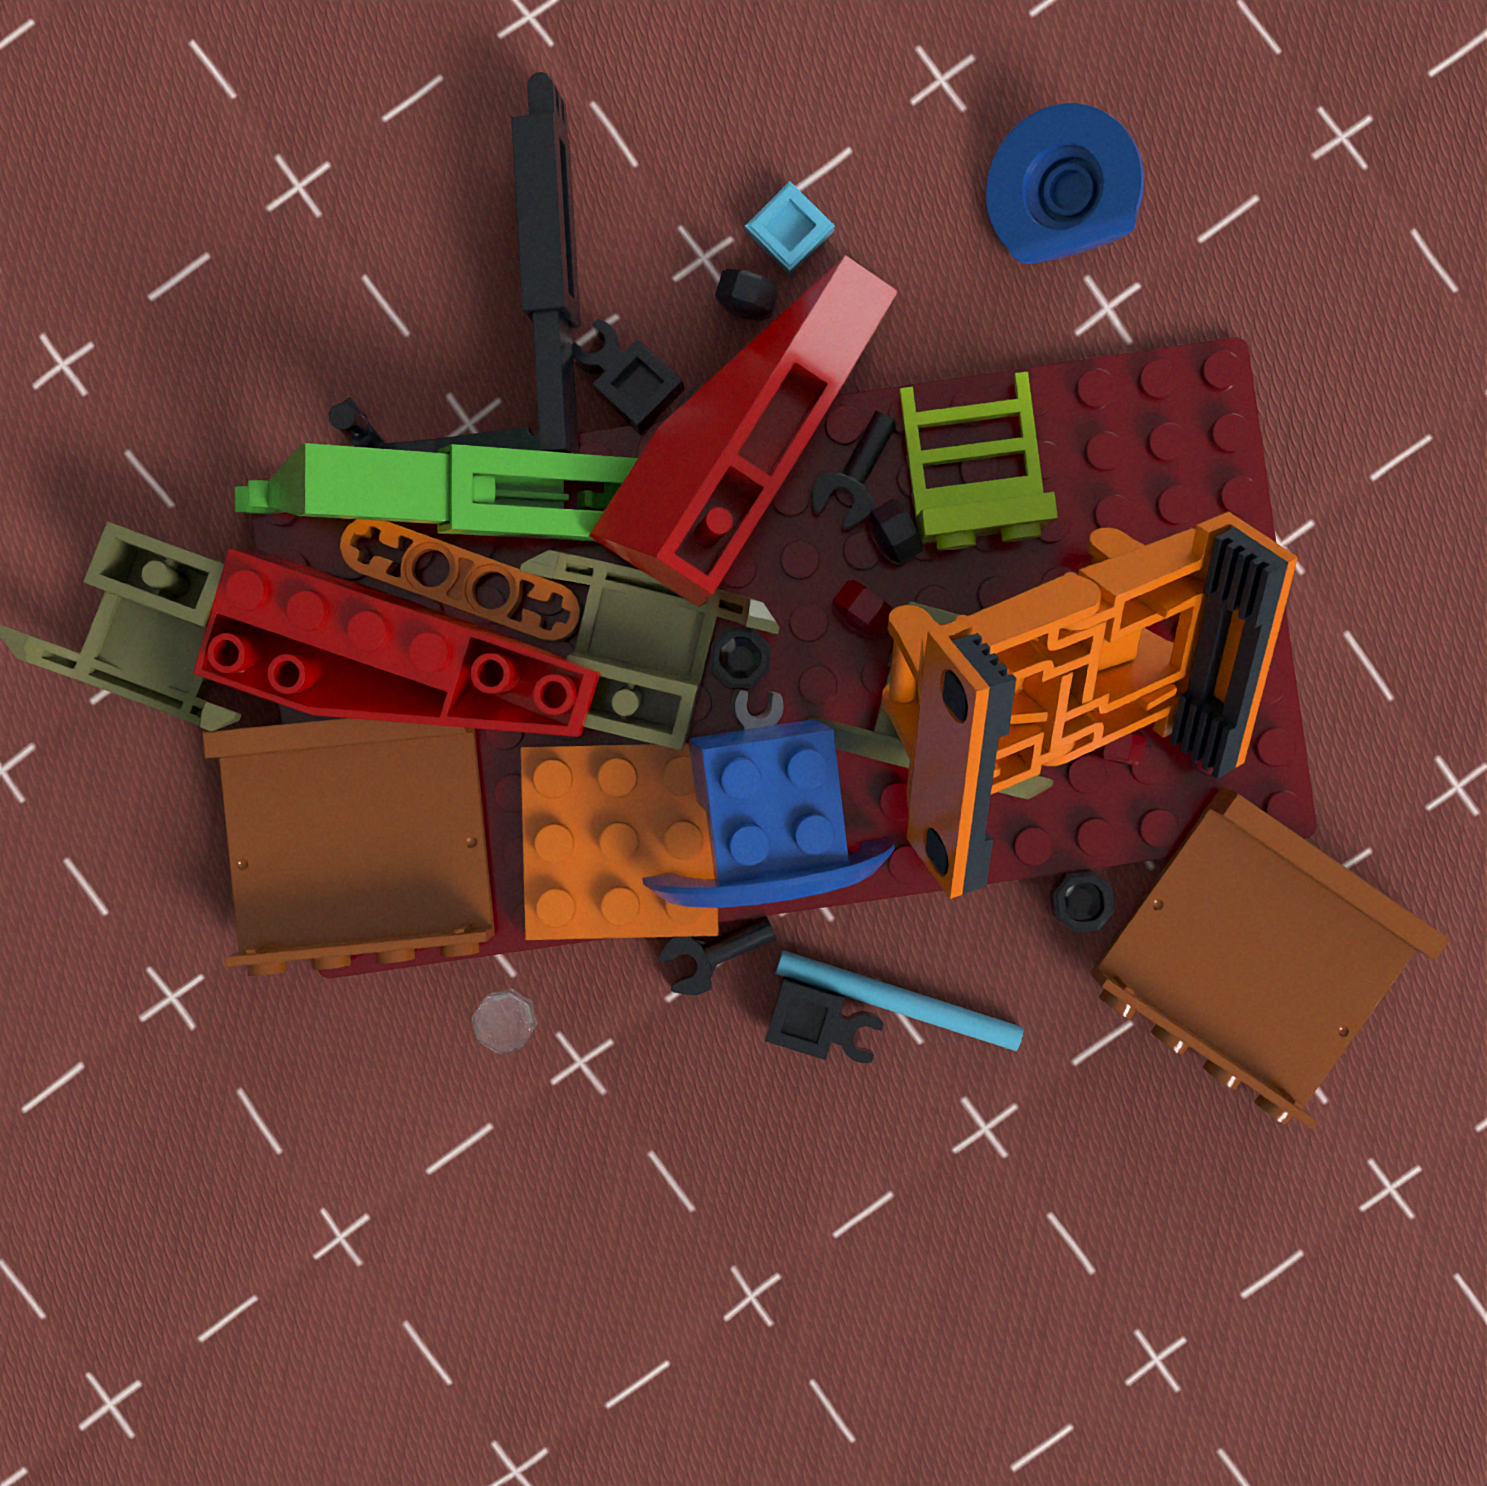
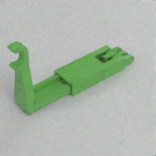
(457, 488)

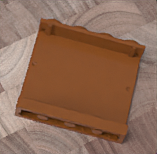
(353, 841)
(1259, 955)

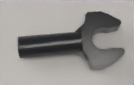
(352, 422)
(856, 472)
(714, 952)

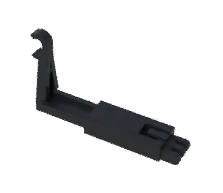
(546, 275)

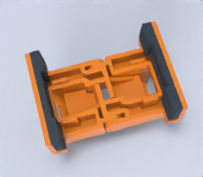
(1077, 670)

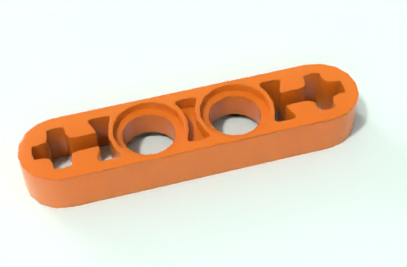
(463, 576)

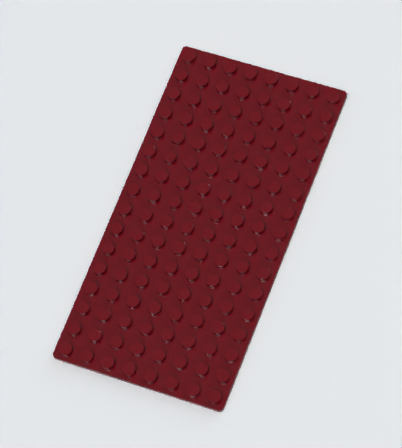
(1122, 443)

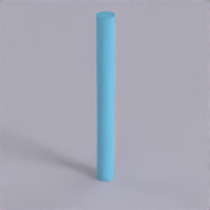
(899, 1000)

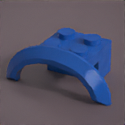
(771, 819)

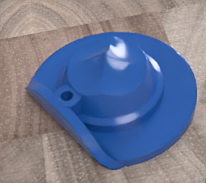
(1064, 183)

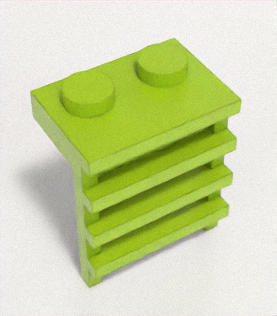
(962, 512)

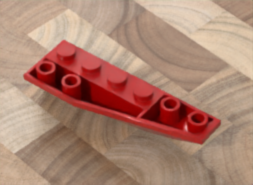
(739, 436)
(377, 656)

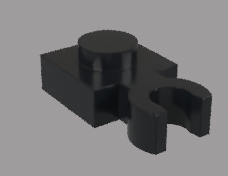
(631, 380)
(811, 1020)

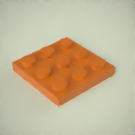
(599, 826)

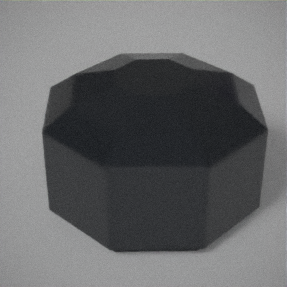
(746, 294)
(894, 532)
(740, 658)
(1082, 901)

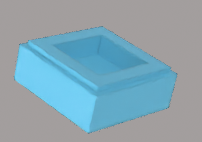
(789, 228)

